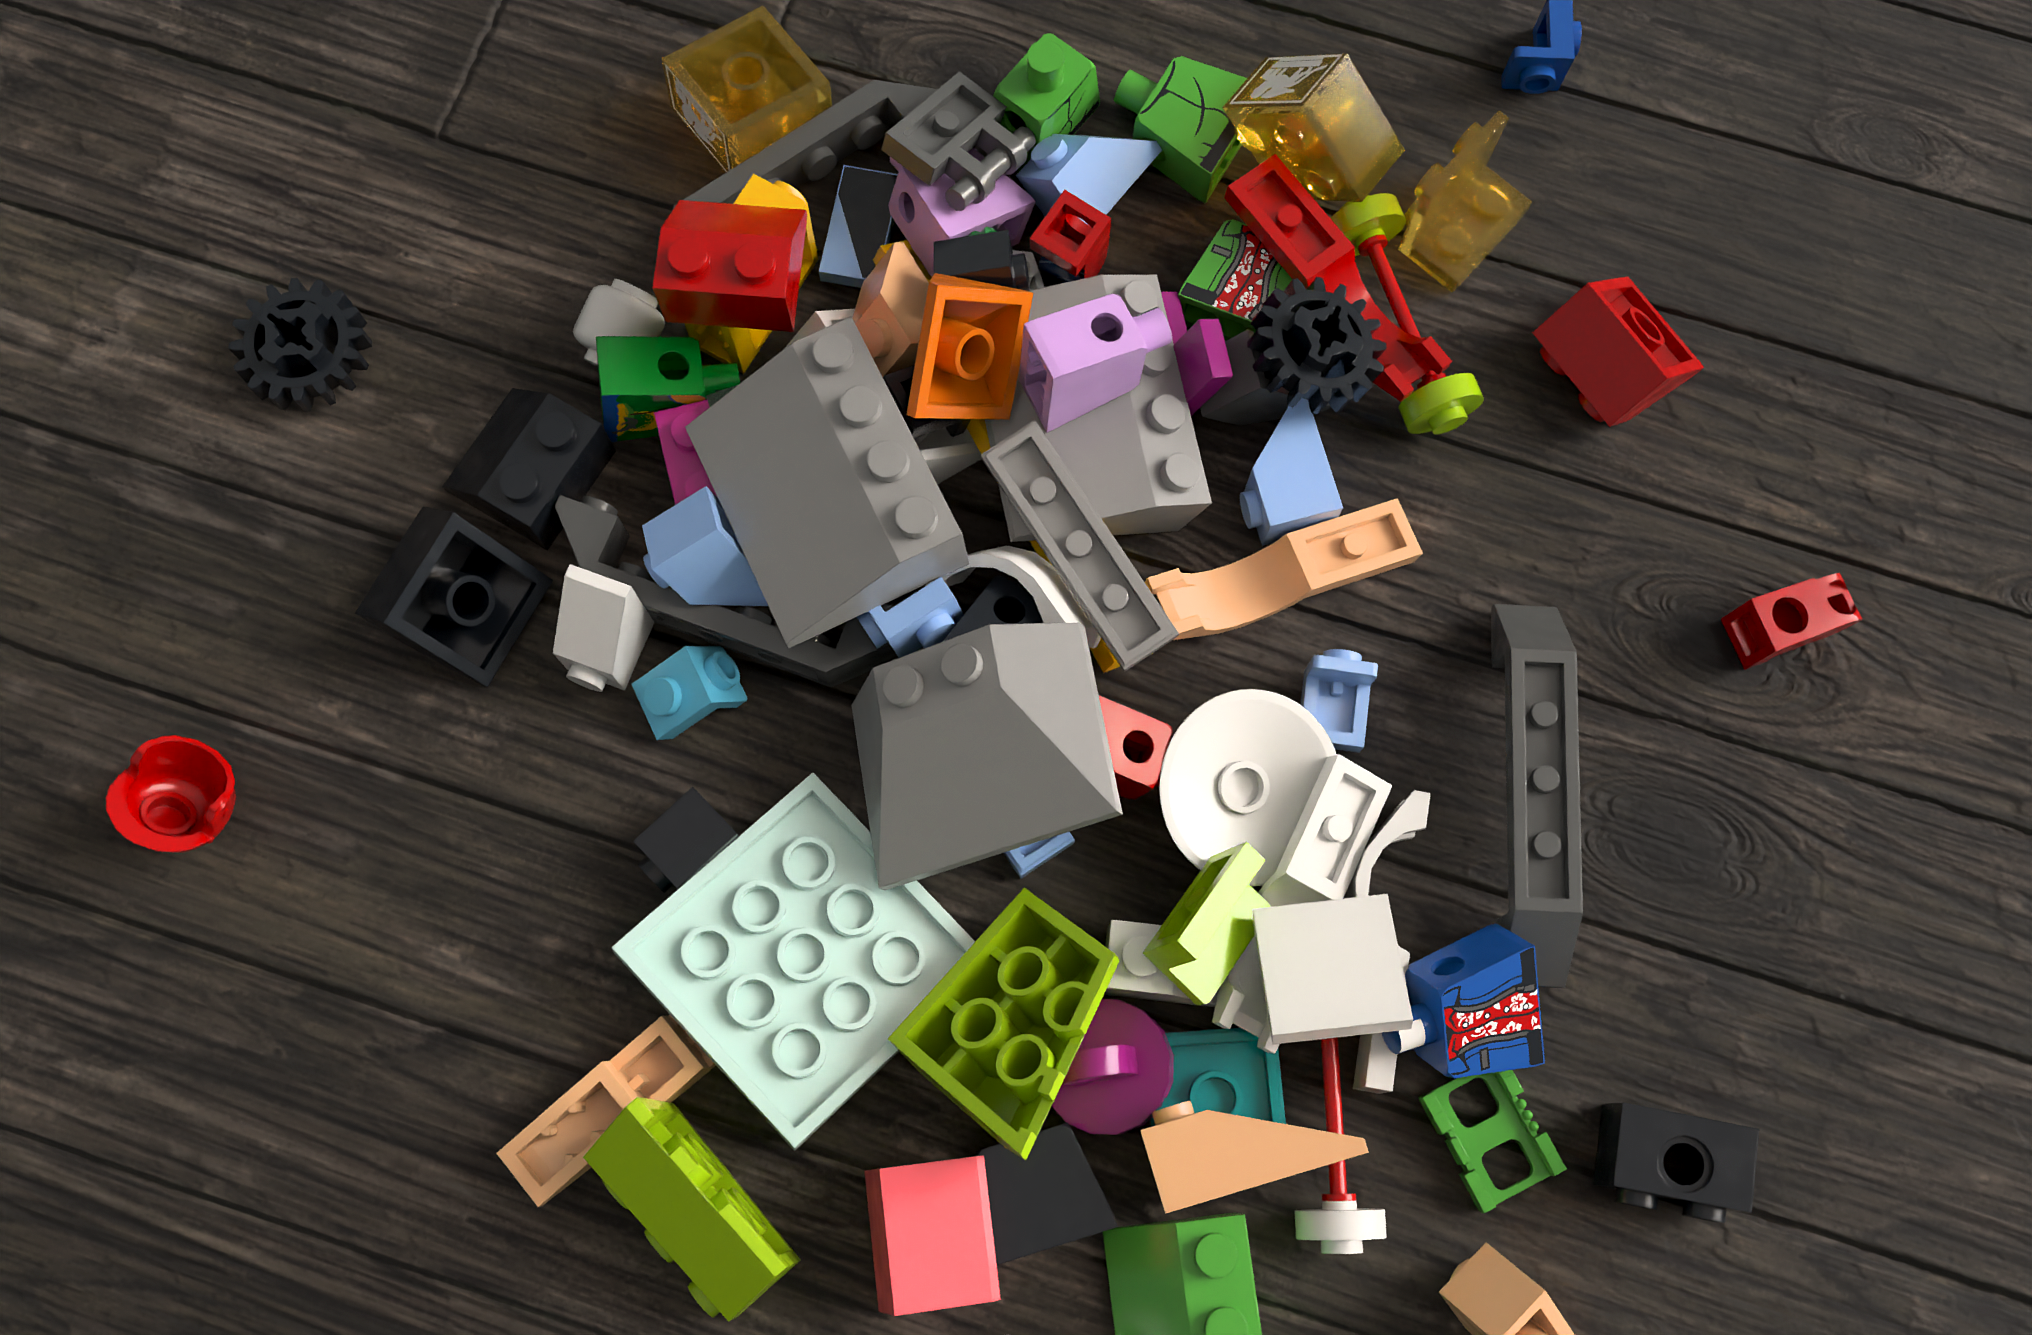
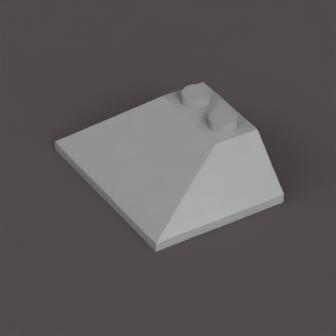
(982, 748)

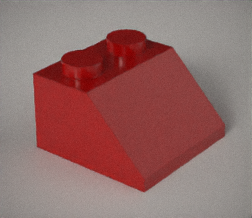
(730, 265)
(1615, 350)

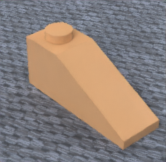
(1225, 1153)

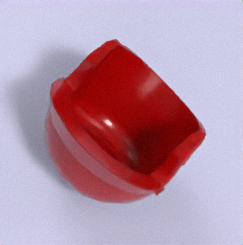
(172, 795)

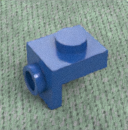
(1554, 50)

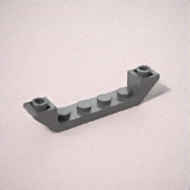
(823, 141)
(598, 544)
(1541, 783)

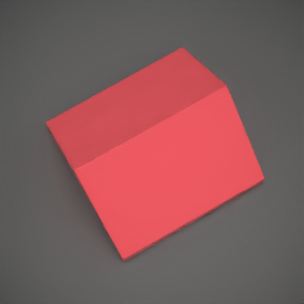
(932, 1236)

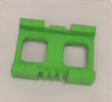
(1508, 1123)

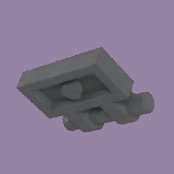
(945, 128)

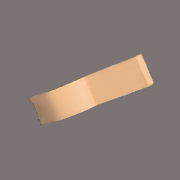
(1287, 571)

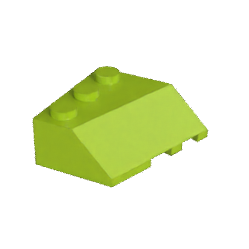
(1010, 1019)
(690, 1206)

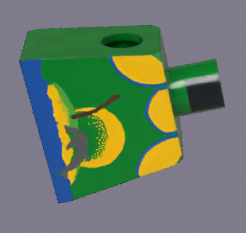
(650, 376)

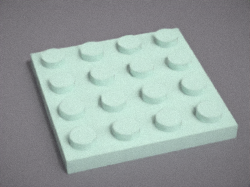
(795, 959)

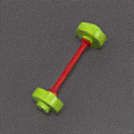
(1440, 400)

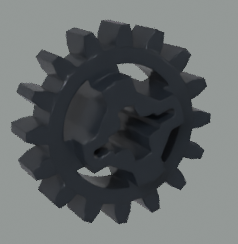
(1316, 345)
(290, 371)

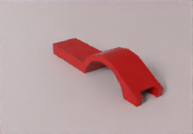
(1312, 247)

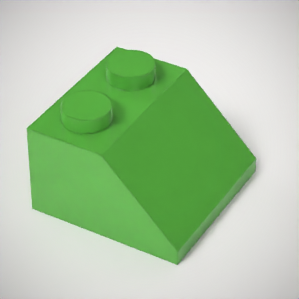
(1182, 1277)

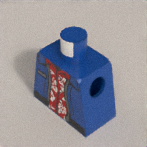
(1474, 1006)

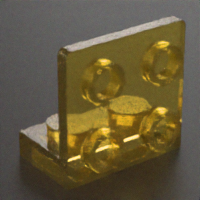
(1462, 209)

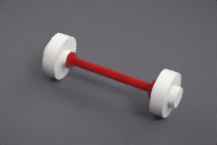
(1339, 1222)

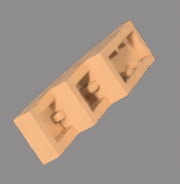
(552, 1147)

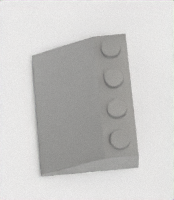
(1134, 452)
(826, 485)

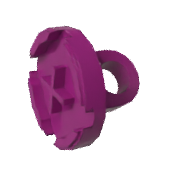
(1117, 1072)

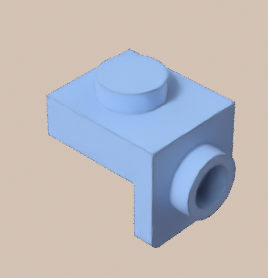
(915, 622)
(1338, 695)

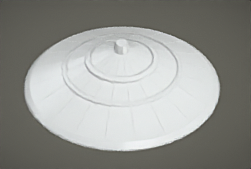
(1241, 776)

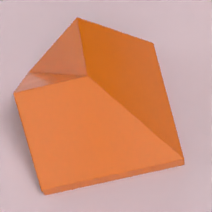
(968, 350)

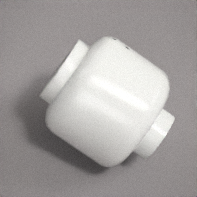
(617, 312)

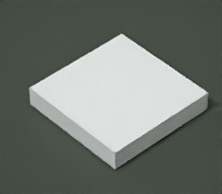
(1331, 969)

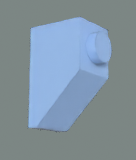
(1086, 166)
(1290, 480)
(699, 554)

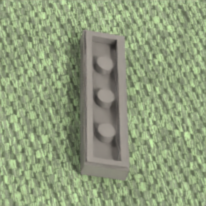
(1079, 545)

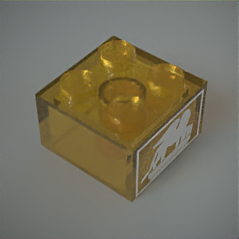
(744, 87)
(1317, 123)

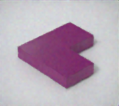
(1199, 354)

